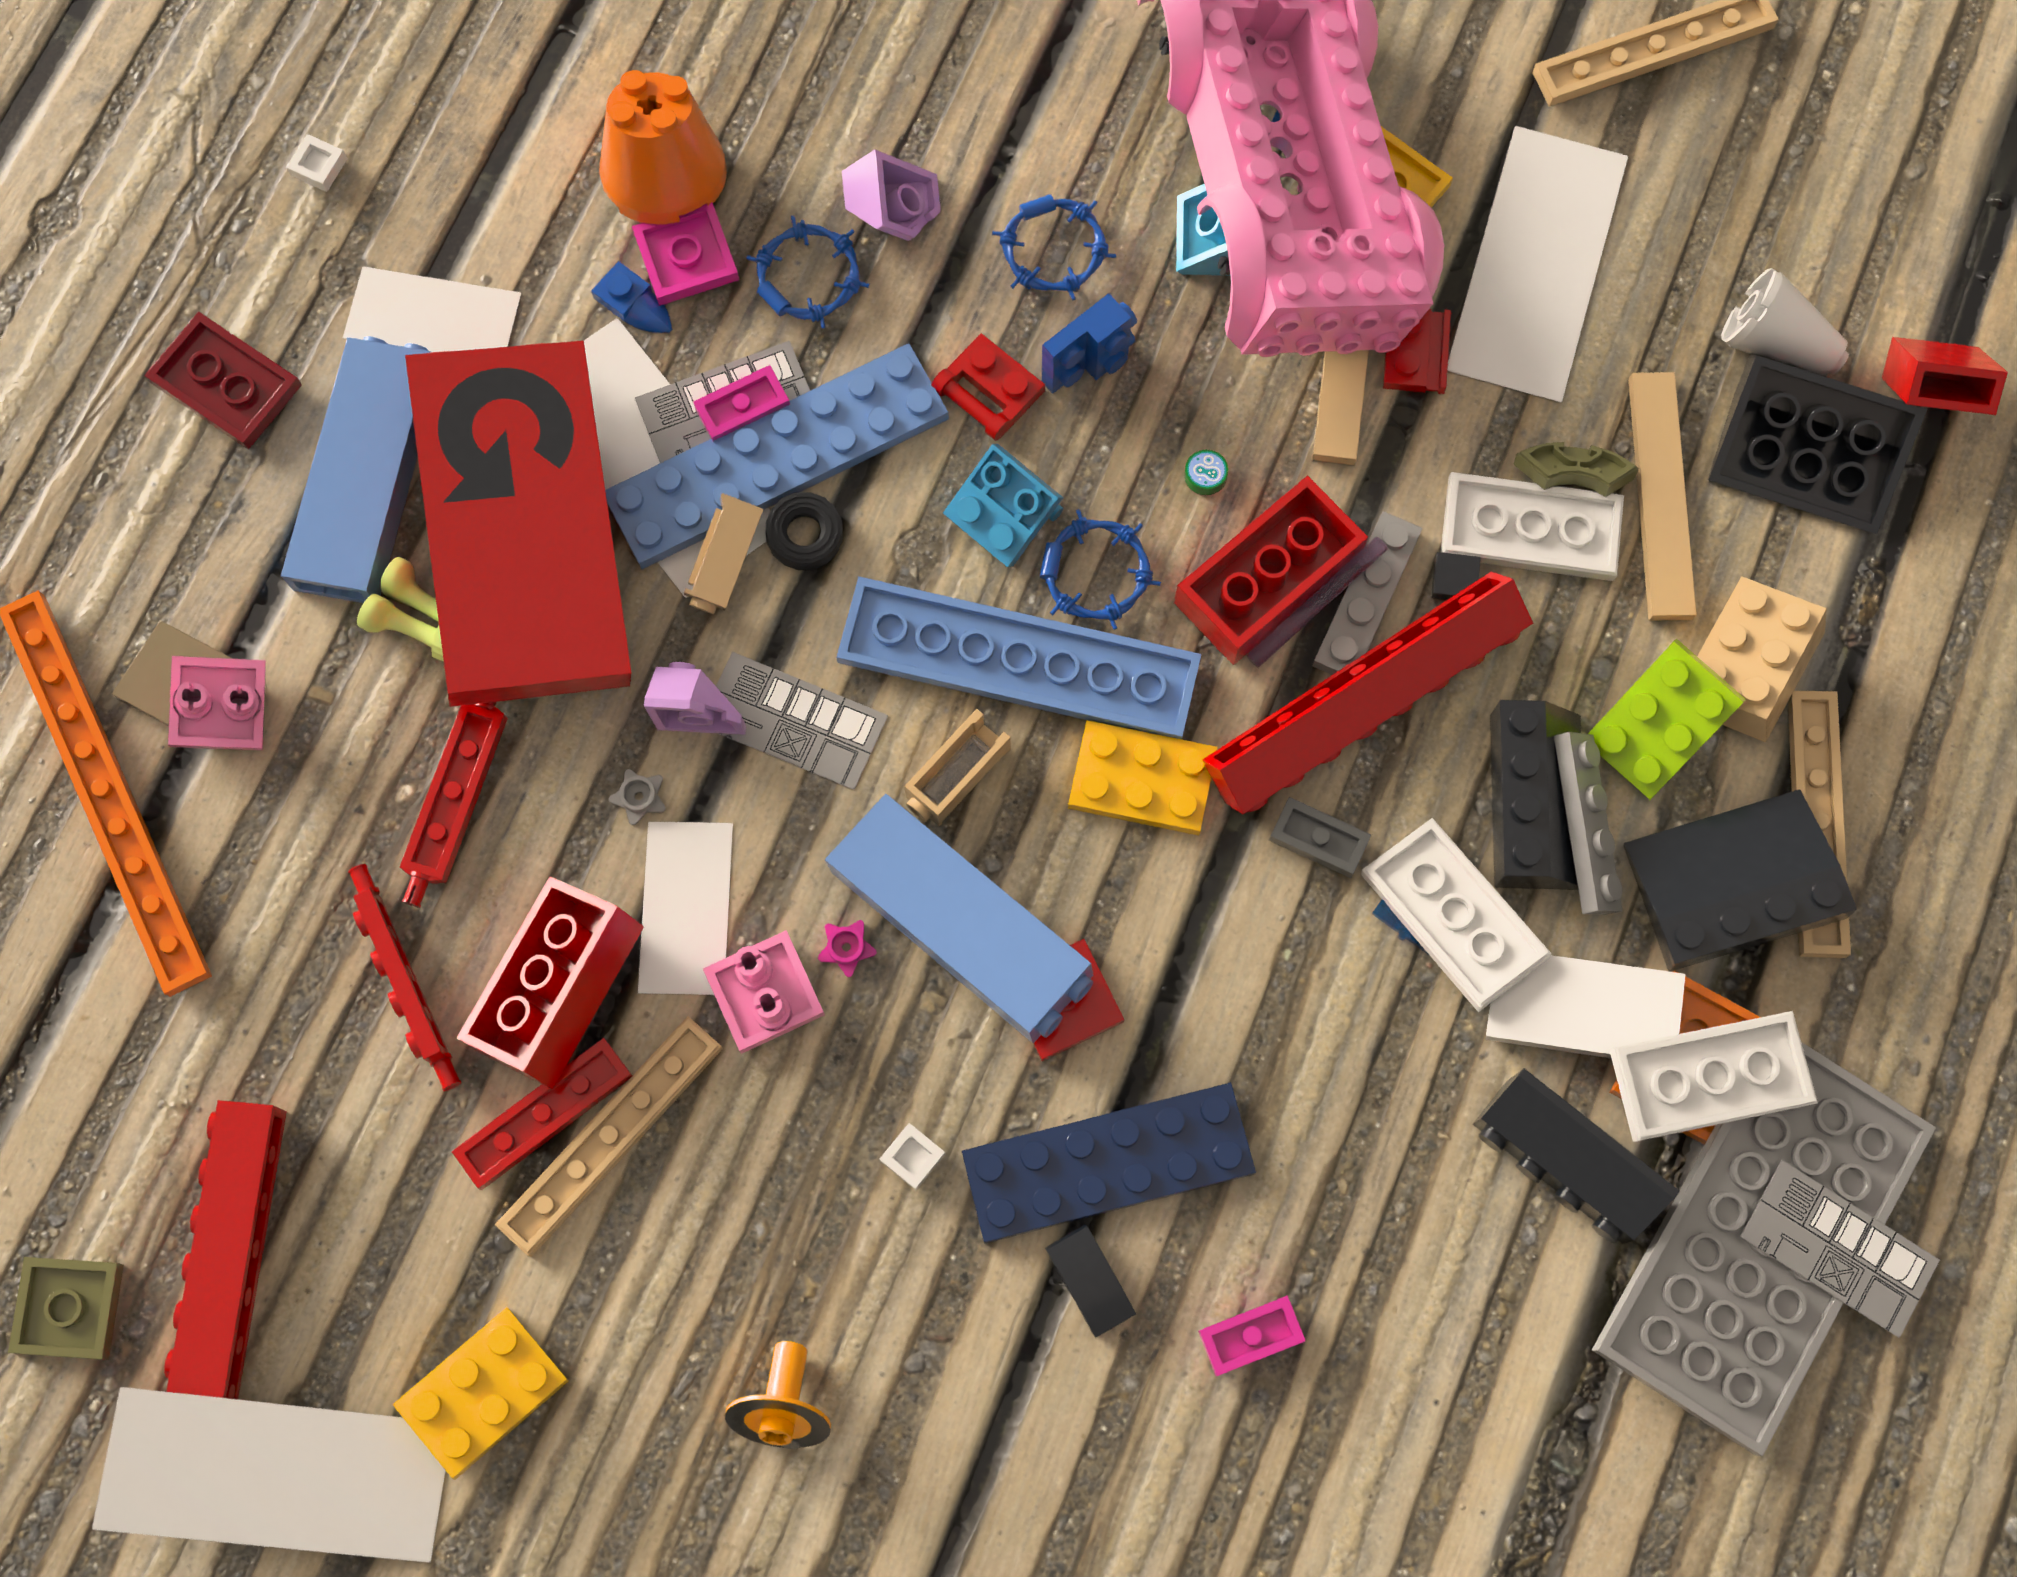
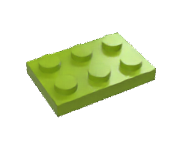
(1664, 718)

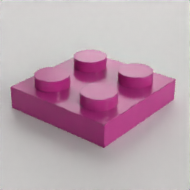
(686, 255)

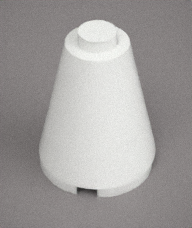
(1785, 327)

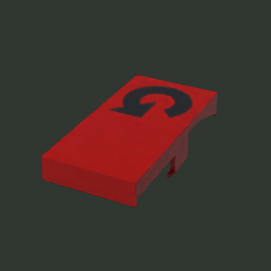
(517, 522)

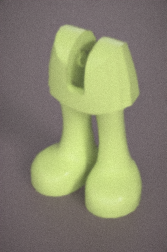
(381, 614)

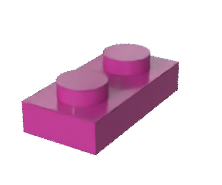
(741, 403)
(1251, 1336)

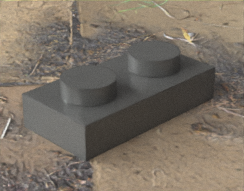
(1320, 837)

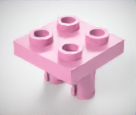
(217, 703)
(763, 991)

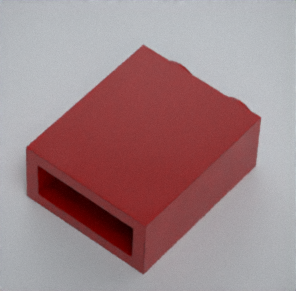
(1944, 376)

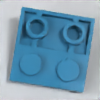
(1003, 505)

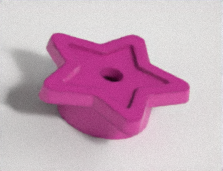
(837, 938)

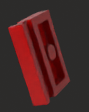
(1421, 357)

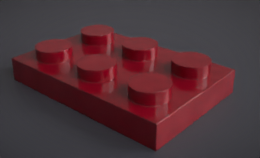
(223, 380)

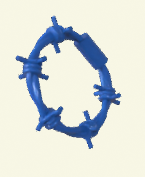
(1039, 207)
(778, 301)
(1052, 559)

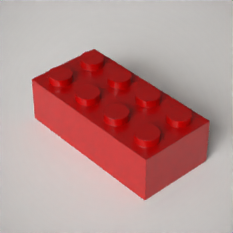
(1269, 569)
(551, 982)

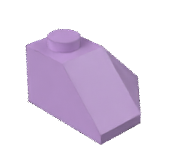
(891, 194)
(689, 702)

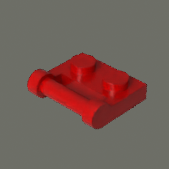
(997, 378)

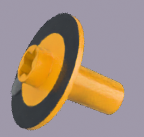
(779, 1416)

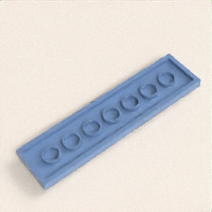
(777, 454)
(1018, 658)

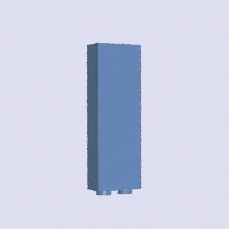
(356, 476)
(961, 919)

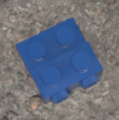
(1091, 342)

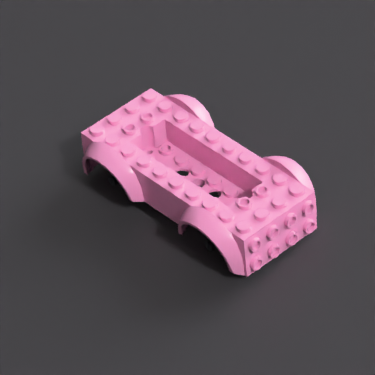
(1351, 252)

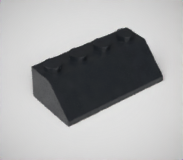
(1527, 796)
(1574, 1158)

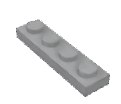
(1368, 596)
(1588, 823)

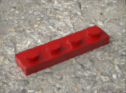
(541, 1115)

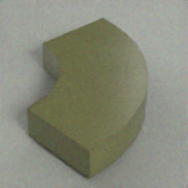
(1560, 465)

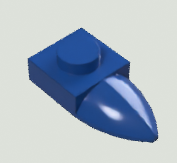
(632, 300)

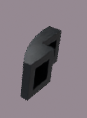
(1090, 1281)

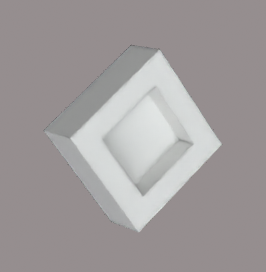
(317, 163)
(912, 1156)

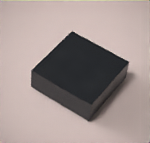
(1453, 574)

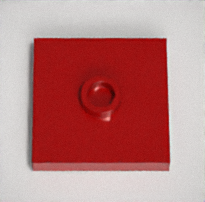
(1083, 1019)

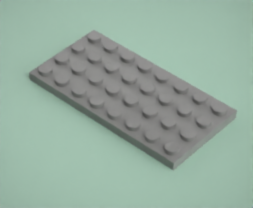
(1717, 1316)

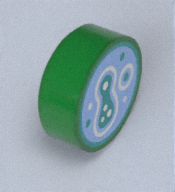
(1206, 472)

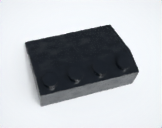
(1815, 443)
(1738, 880)

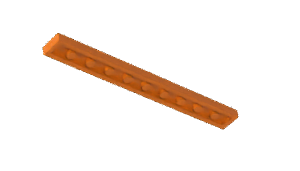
(105, 794)

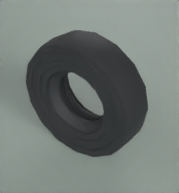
(804, 505)

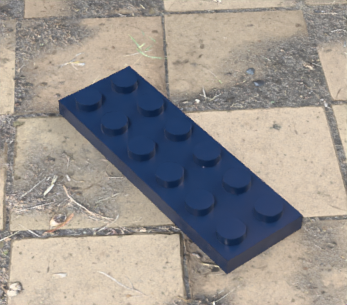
(1108, 1162)

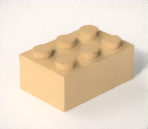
(1762, 651)

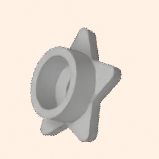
(638, 784)

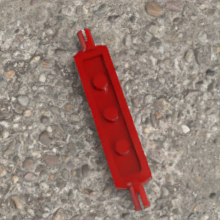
(451, 798)
(407, 996)

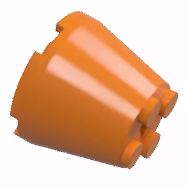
(659, 150)

